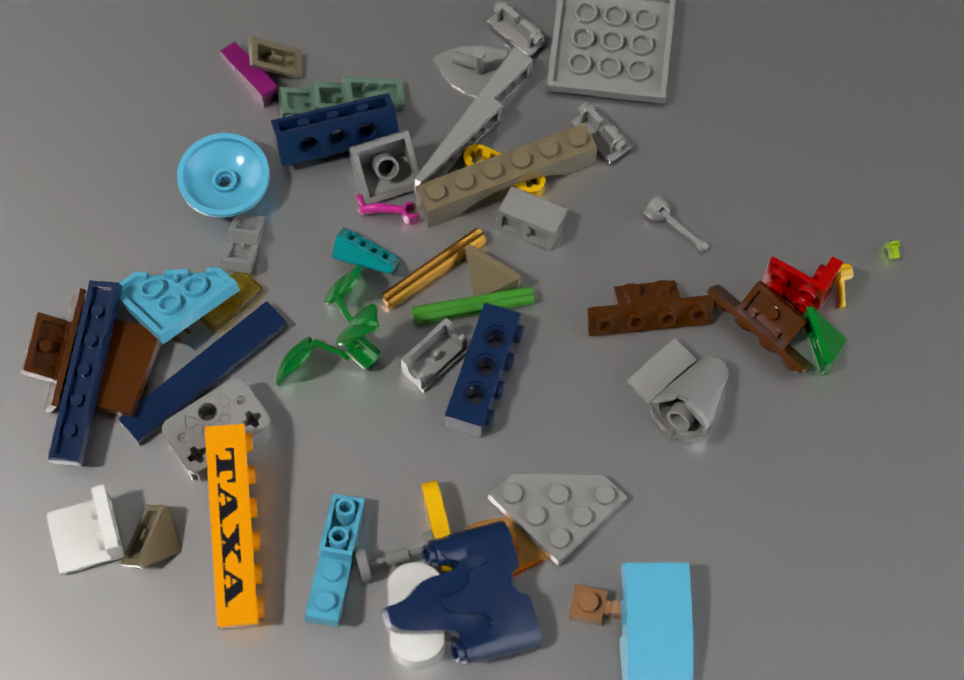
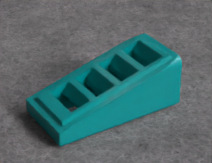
(358, 250)

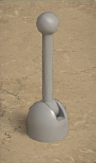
(659, 210)

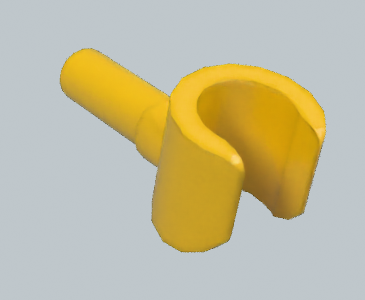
(845, 274)

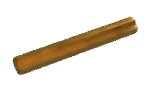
(432, 268)

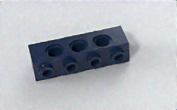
(322, 122)
(492, 324)

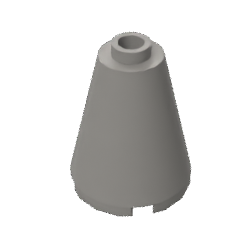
(692, 400)

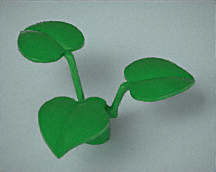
(352, 337)

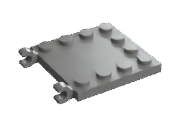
(612, 48)

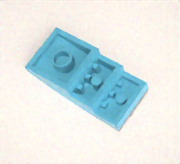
(656, 621)

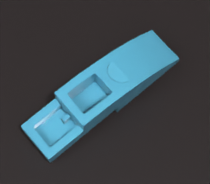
(335, 560)

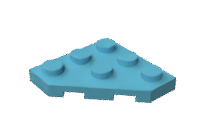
(176, 299)

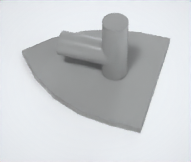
(470, 66)

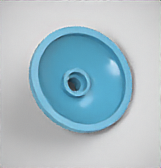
(221, 160)

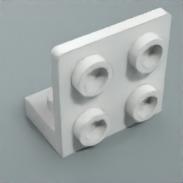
(85, 533)

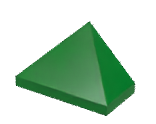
(824, 340)

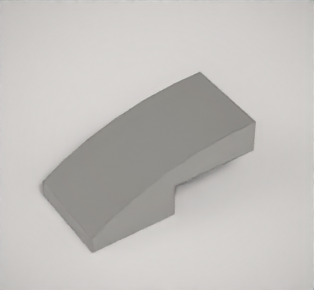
(243, 243)
(662, 370)

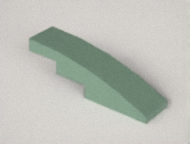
(327, 94)

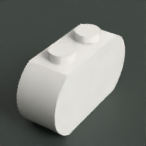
(415, 650)

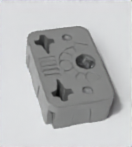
(229, 405)

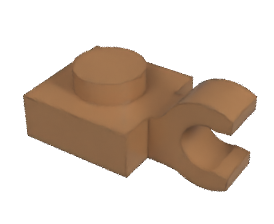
(591, 605)

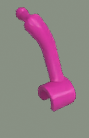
(389, 208)

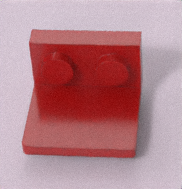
(800, 288)

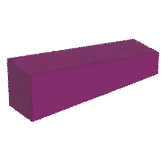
(254, 79)

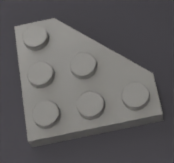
(557, 508)

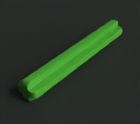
(472, 305)

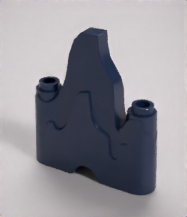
(472, 599)

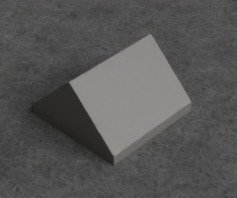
(384, 167)

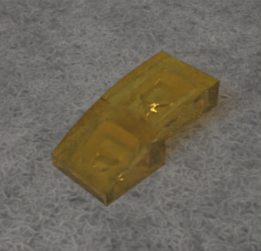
(235, 304)

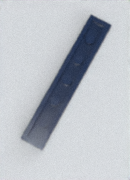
(204, 371)
(85, 373)

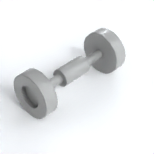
(390, 558)

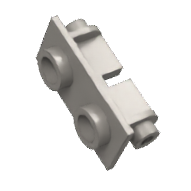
(517, 28)
(607, 137)

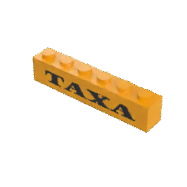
(231, 526)

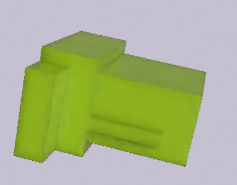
(893, 250)

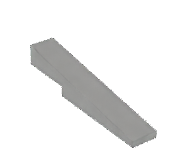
(480, 116)

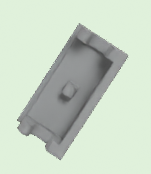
(530, 218)
(434, 355)

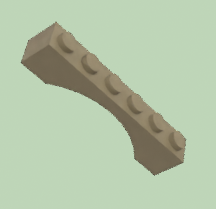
(553, 155)

